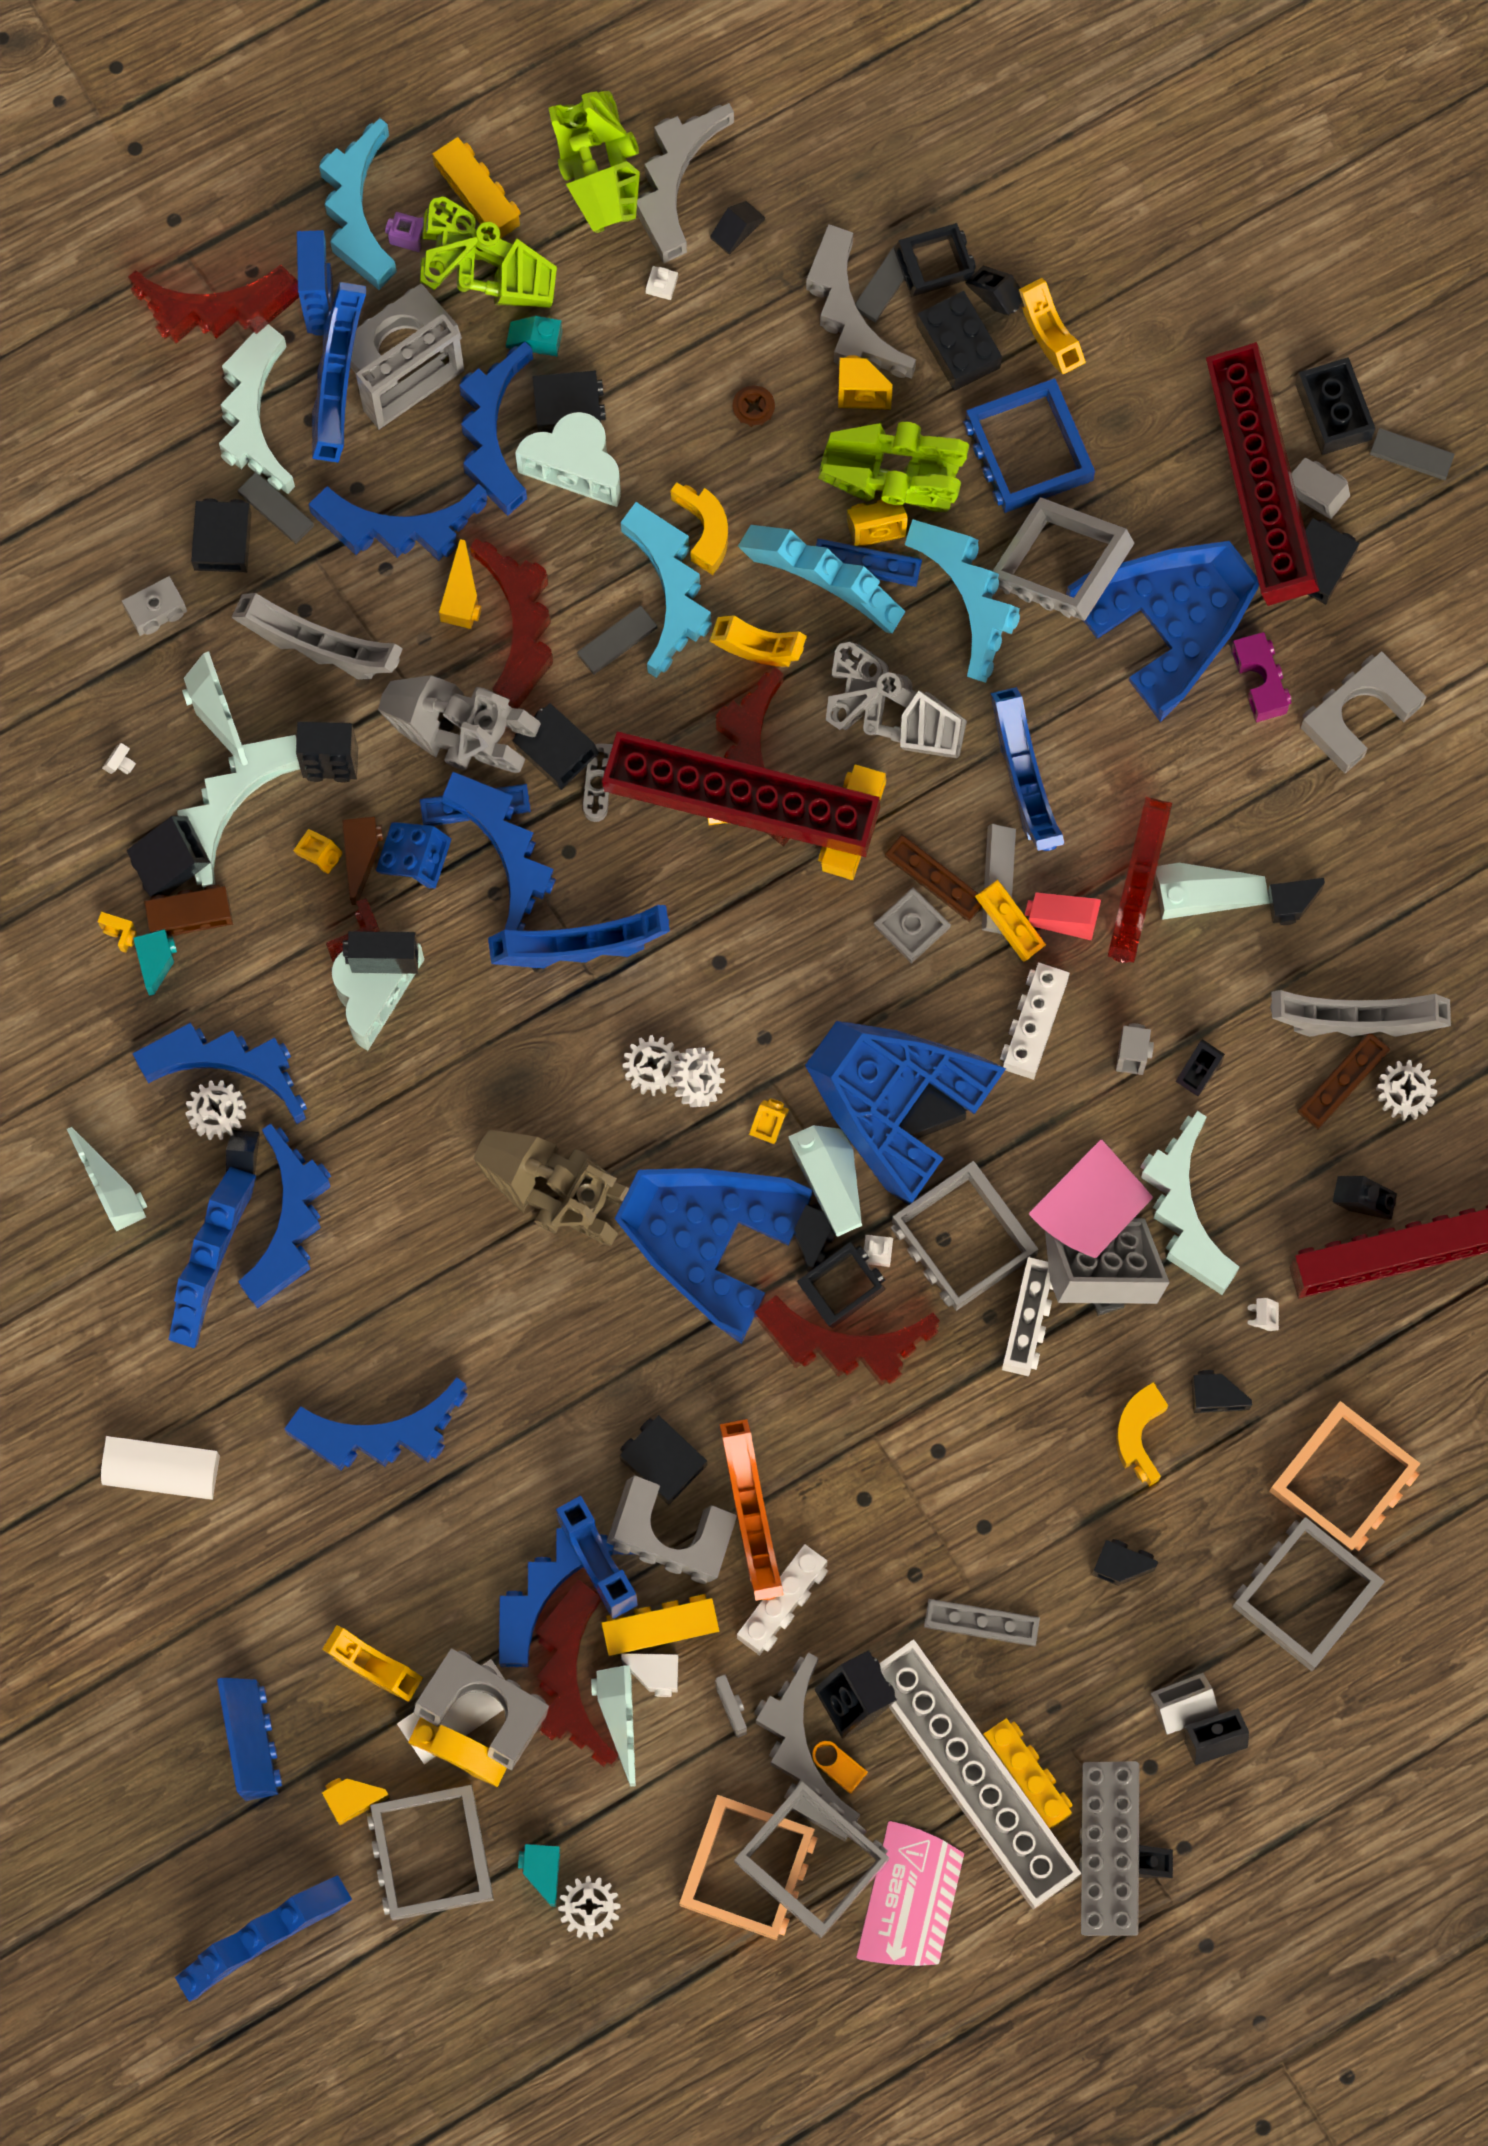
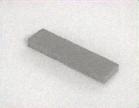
(999, 864)
(982, 1622)

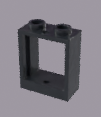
(910, 266)
(824, 1309)

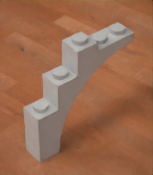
(679, 145)
(830, 279)
(288, 631)
(1360, 1017)
(792, 1756)

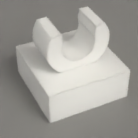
(661, 282)
(118, 760)
(878, 1250)
(1267, 1314)

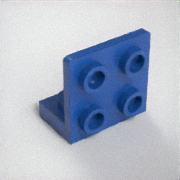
(414, 852)

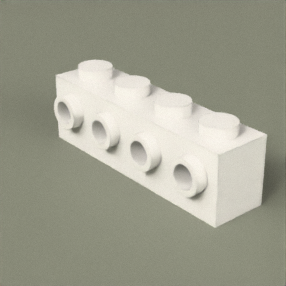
(1036, 1020)
(1027, 1321)
(772, 1614)

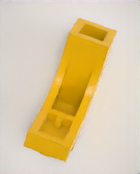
(1049, 331)
(713, 543)
(756, 644)
(1138, 1412)
(372, 1664)
(457, 1750)

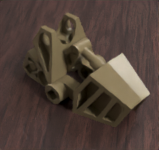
(515, 1161)

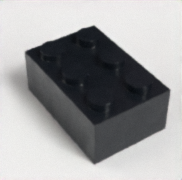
(959, 340)
(1335, 406)
(327, 751)
(855, 1694)

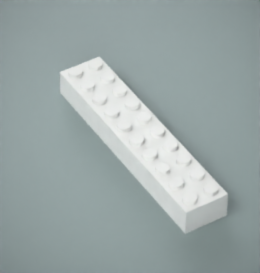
(976, 1777)

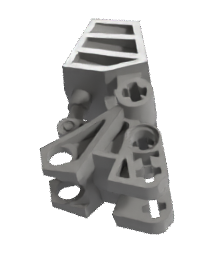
(415, 705)
(926, 723)

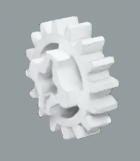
(642, 1070)
(697, 1077)
(1396, 1090)
(207, 1119)
(575, 1907)

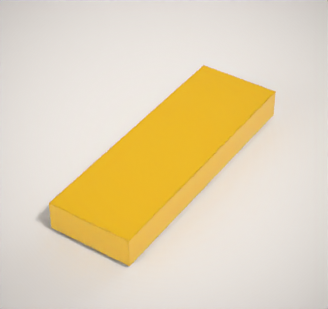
(1010, 920)

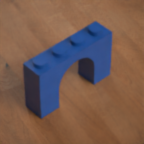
(314, 279)
(584, 1538)

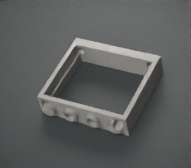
(404, 359)
(1081, 605)
(999, 1209)
(1263, 1571)
(834, 1814)
(381, 1851)

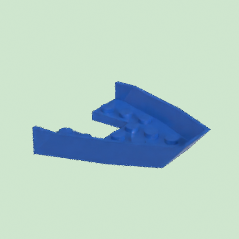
(1192, 602)
(874, 1080)
(687, 1221)

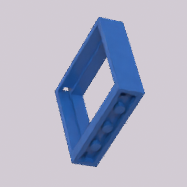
(1085, 470)

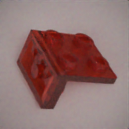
(366, 923)

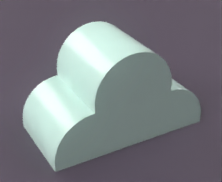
(572, 458)
(368, 998)

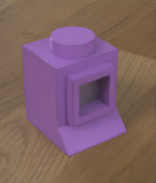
(405, 231)

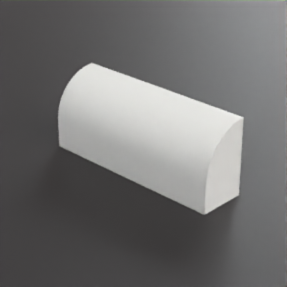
(159, 1467)
(463, 1717)

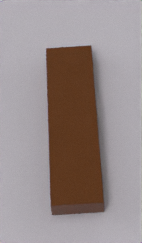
(934, 877)
(1343, 1080)

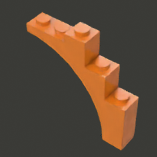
(750, 1510)

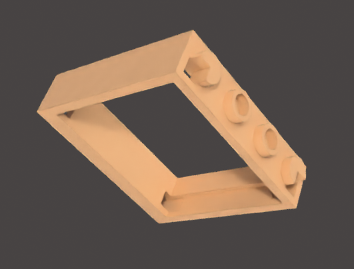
(1376, 1517)
(797, 1872)

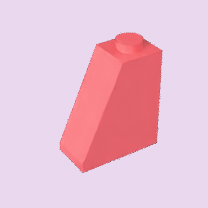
(1064, 914)

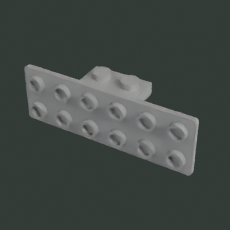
(1110, 1849)

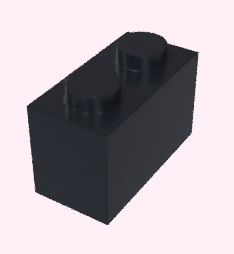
(1216, 1736)

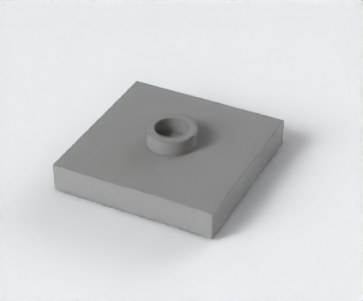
(912, 925)
(732, 1706)

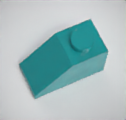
(538, 332)
(155, 957)
(541, 1869)

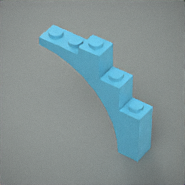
(347, 175)
(665, 548)
(820, 566)
(977, 585)

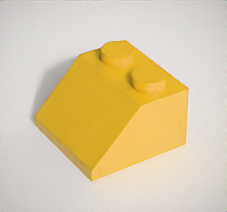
(862, 385)
(876, 523)

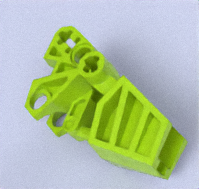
(606, 194)
(521, 276)
(928, 481)

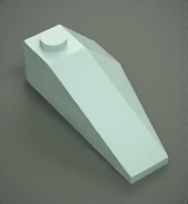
(211, 706)
(1200, 889)
(831, 1173)
(114, 1192)
(614, 1697)

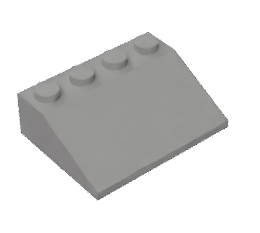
(1122, 1273)

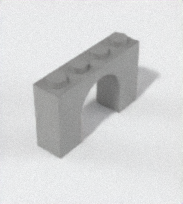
(410, 311)
(1377, 679)
(633, 1534)
(461, 1676)

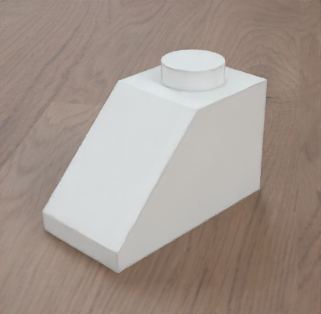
(654, 1671)

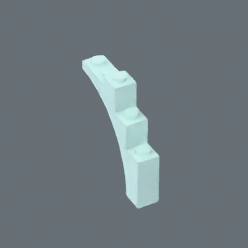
(245, 442)
(226, 793)
(1193, 1248)

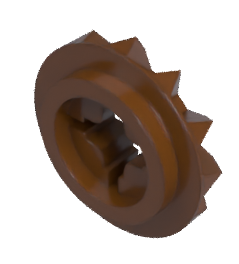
(751, 395)

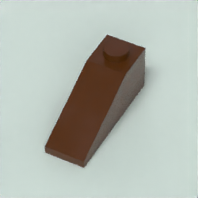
(361, 850)

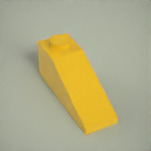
(460, 597)

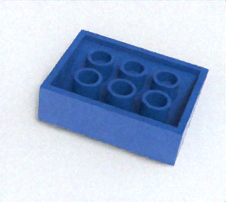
(248, 1738)

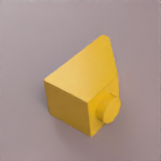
(352, 1798)

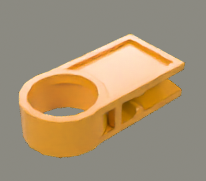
(844, 1770)

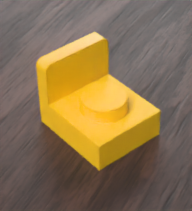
(318, 850)
(114, 926)
(769, 1120)

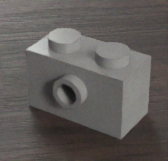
(1320, 487)
(154, 606)
(1134, 1049)
(1184, 1703)

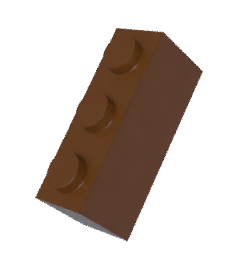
(189, 911)

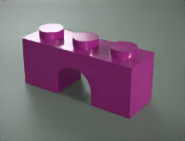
(1255, 655)

